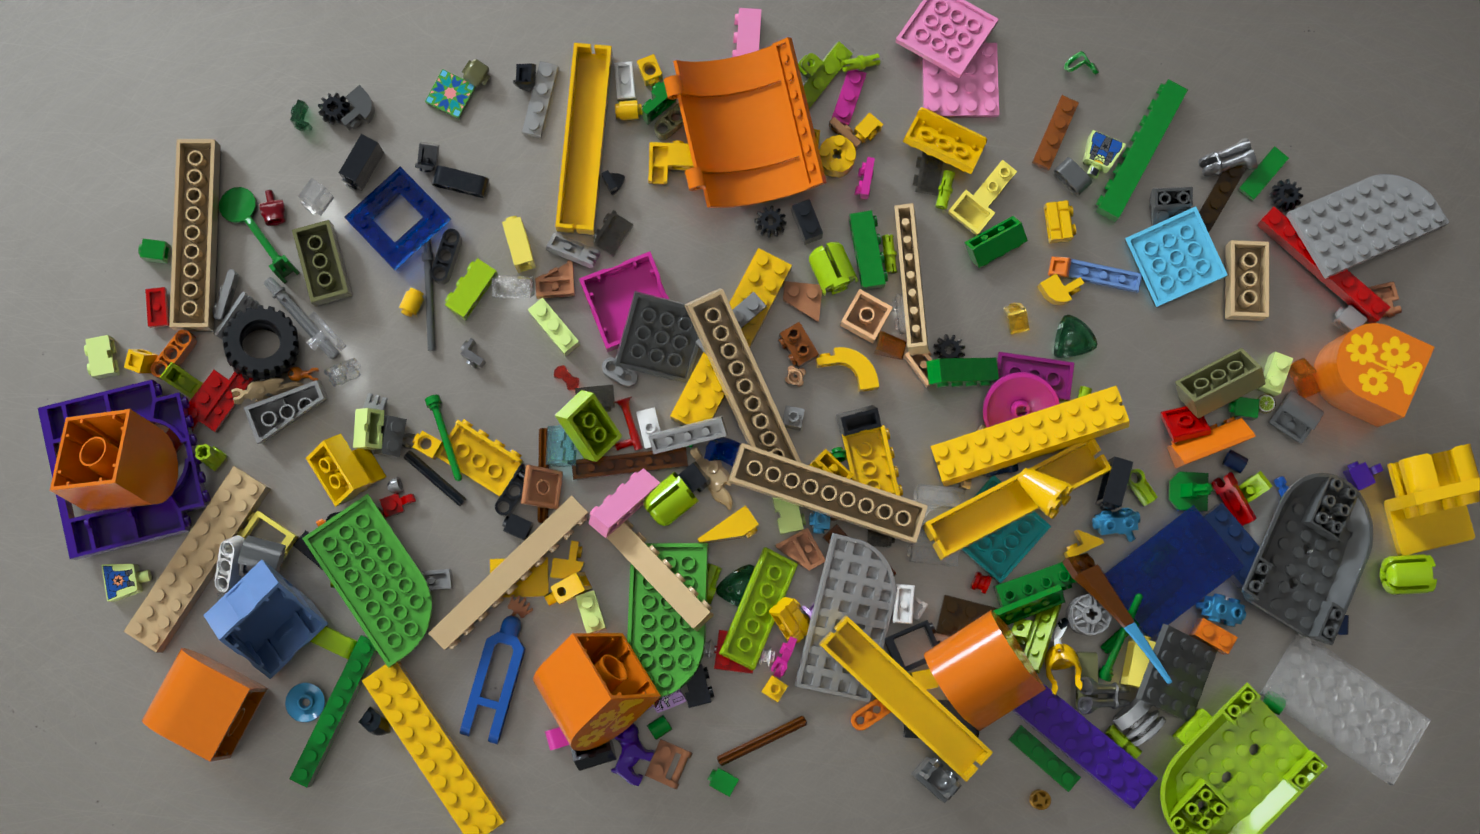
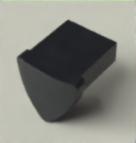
(613, 181)

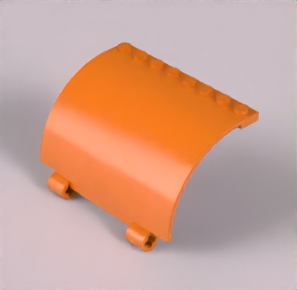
(747, 127)

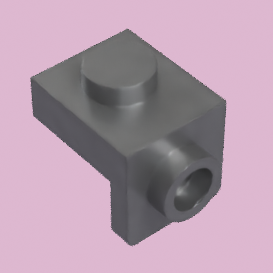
(472, 359)

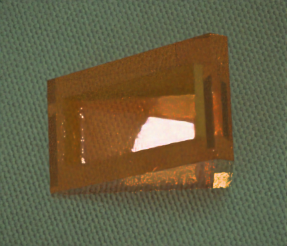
(890, 346)

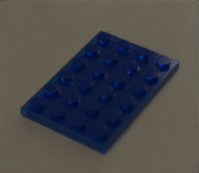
(1173, 570)

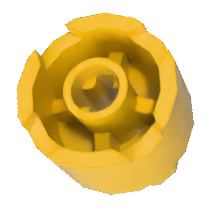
(840, 146)

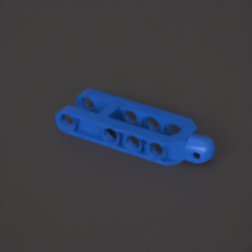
(509, 635)

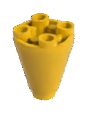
(1045, 491)

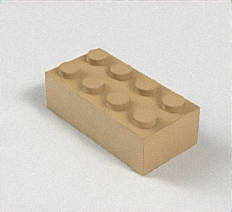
(1247, 280)

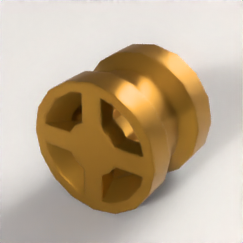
(1045, 801)

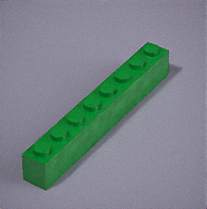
(1141, 151)
(334, 712)

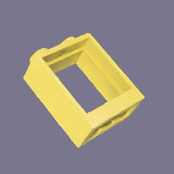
(518, 244)
(254, 518)
(1135, 663)

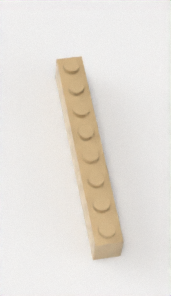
(911, 279)
(660, 575)

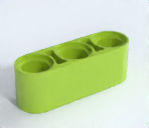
(335, 642)

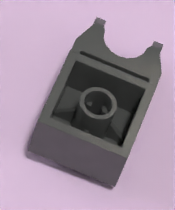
(936, 779)

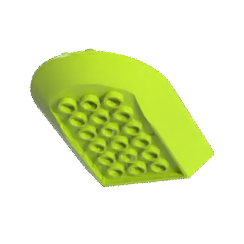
(1259, 784)

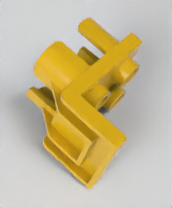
(1432, 499)

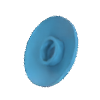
(296, 697)

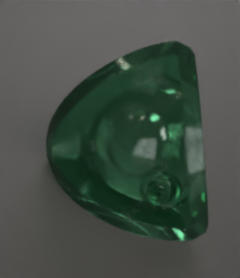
(1073, 338)
(734, 585)

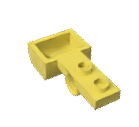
(974, 209)

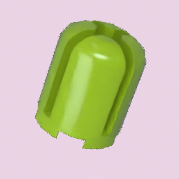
(832, 268)
(669, 500)
(1408, 574)

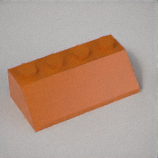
(1221, 438)

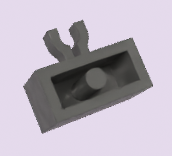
(393, 437)

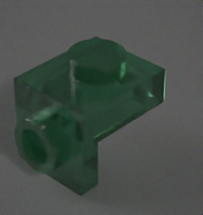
(298, 115)

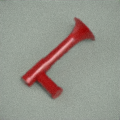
(634, 436)

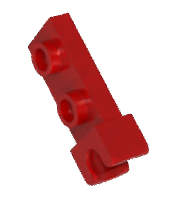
(1234, 498)

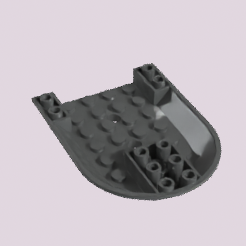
(1338, 530)

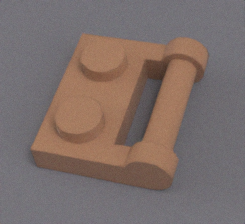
(662, 760)

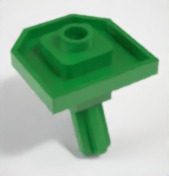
(1189, 490)

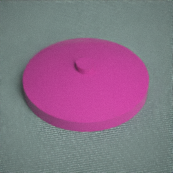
(1017, 396)

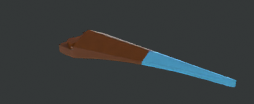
(1094, 581)

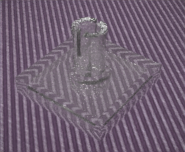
(325, 333)

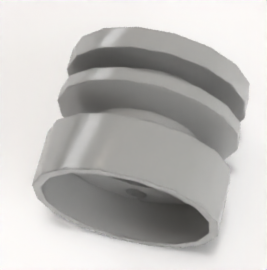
(1078, 619)
(1142, 724)

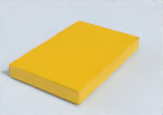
(534, 586)

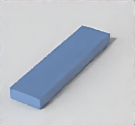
(1105, 276)

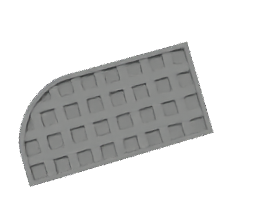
(1365, 221)
(852, 584)

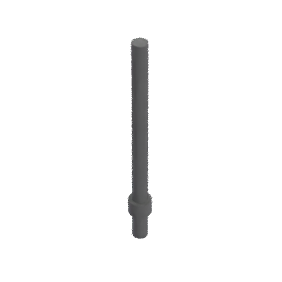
(427, 258)

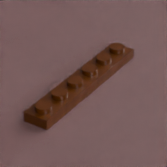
(629, 463)

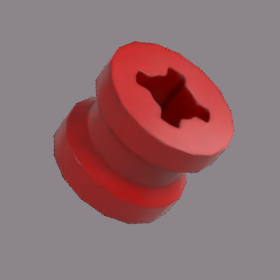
(981, 582)

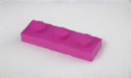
(849, 96)

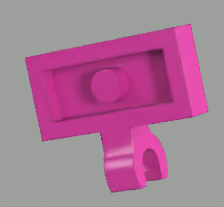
(780, 663)

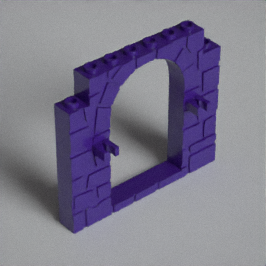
(135, 525)

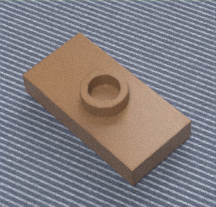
(839, 129)

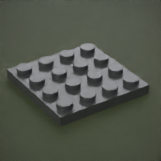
(658, 338)
(1187, 665)

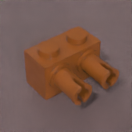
(798, 345)

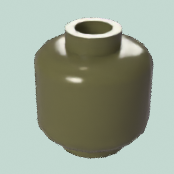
(476, 73)

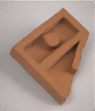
(556, 283)
(804, 298)
(802, 549)

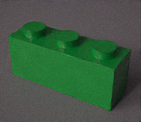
(996, 241)

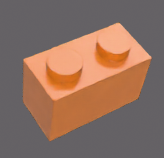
(1213, 635)

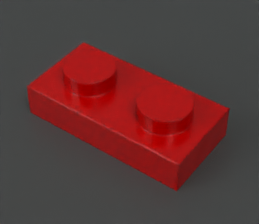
(157, 307)

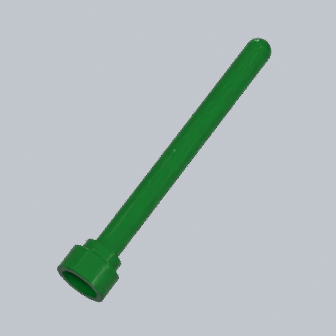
(434, 404)
(1106, 672)

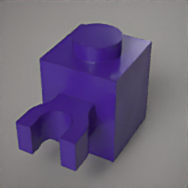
(1361, 475)

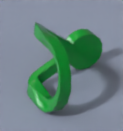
(1094, 69)

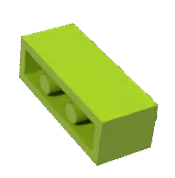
(470, 289)

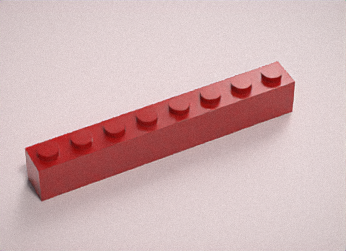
(1343, 284)

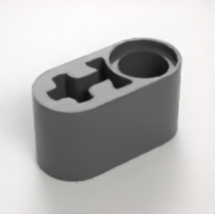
(1072, 176)

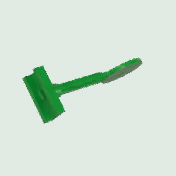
(238, 206)

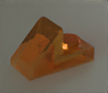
(1303, 378)

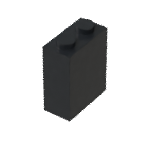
(361, 163)

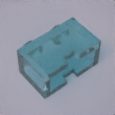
(559, 448)

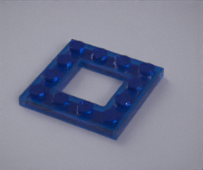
(397, 252)

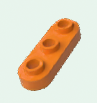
(868, 715)

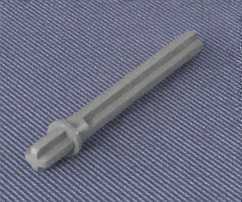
(280, 294)

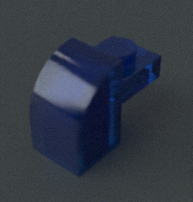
(722, 449)

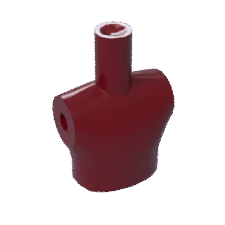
(272, 210)

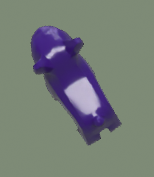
(630, 754)

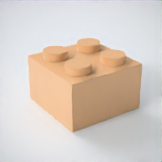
(866, 316)

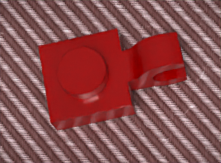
(394, 504)

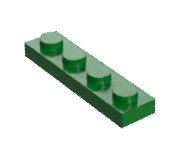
(1031, 605)
(1044, 758)

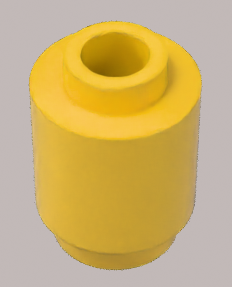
(628, 110)
(411, 302)

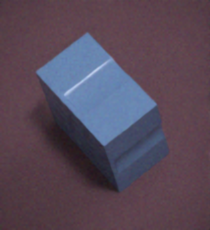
(265, 619)

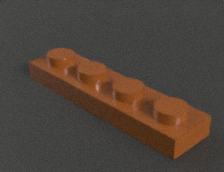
(1055, 132)

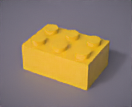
(338, 469)

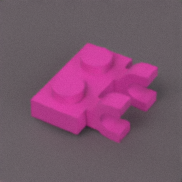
(867, 171)

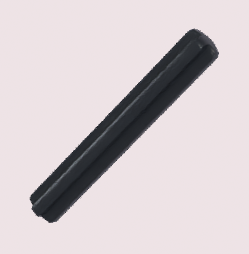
(435, 478)

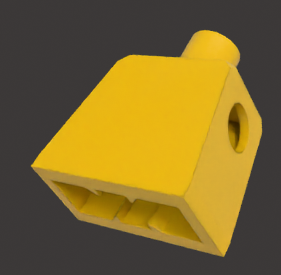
(574, 585)

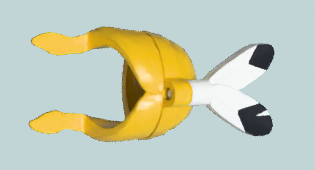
(1061, 657)

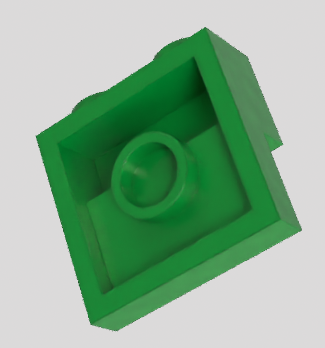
(658, 104)

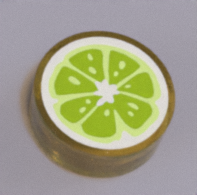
(1266, 404)

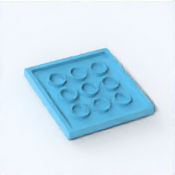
(1176, 257)

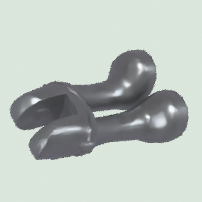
(1213, 165)
(1089, 704)

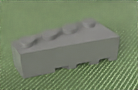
(279, 411)

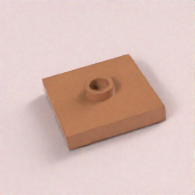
(542, 487)

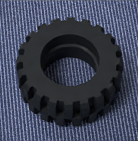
(255, 320)

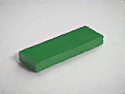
(1266, 171)

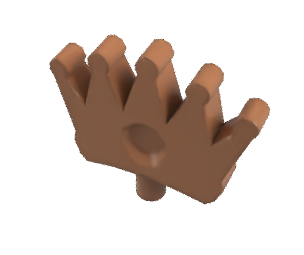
(518, 607)

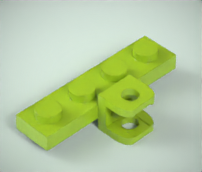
(821, 71)
(1036, 635)

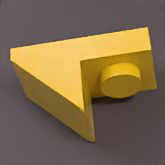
(1086, 543)

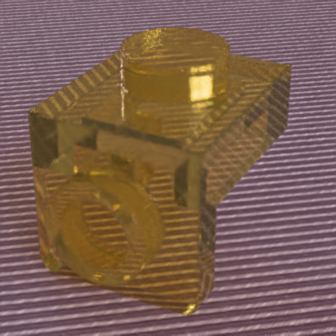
(1016, 318)

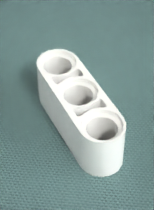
(227, 565)

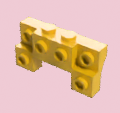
(667, 157)

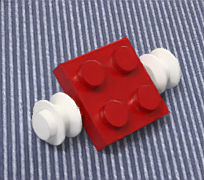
(726, 664)

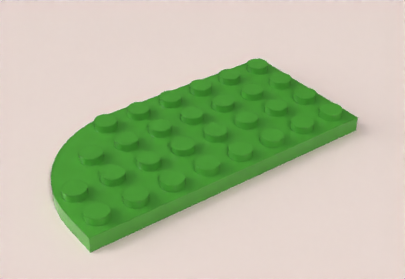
(374, 578)
(656, 631)

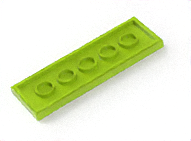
(752, 620)

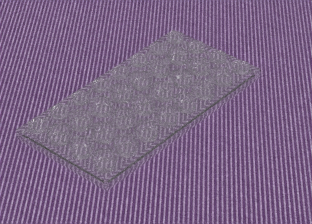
(1345, 708)

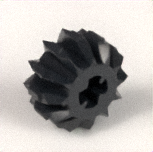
(329, 104)
(1293, 196)
(763, 223)
(944, 344)

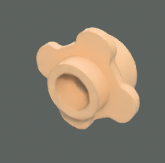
(790, 377)

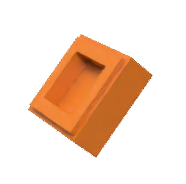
(1060, 266)

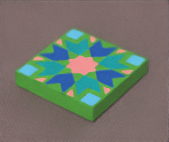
(450, 94)

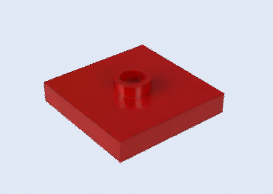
(1184, 424)

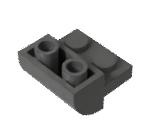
(1169, 202)
(1296, 416)
(258, 549)

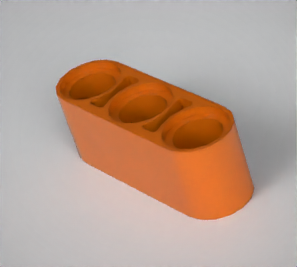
(175, 344)

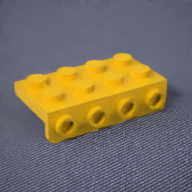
(945, 140)
(481, 458)
(871, 459)

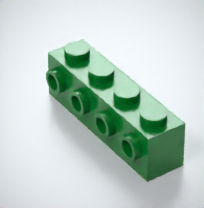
(867, 251)
(961, 371)
(1033, 583)

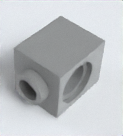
(1348, 318)
(793, 417)

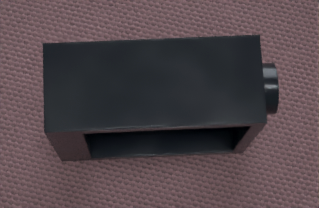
(1114, 484)
(892, 648)

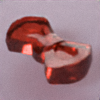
(571, 381)

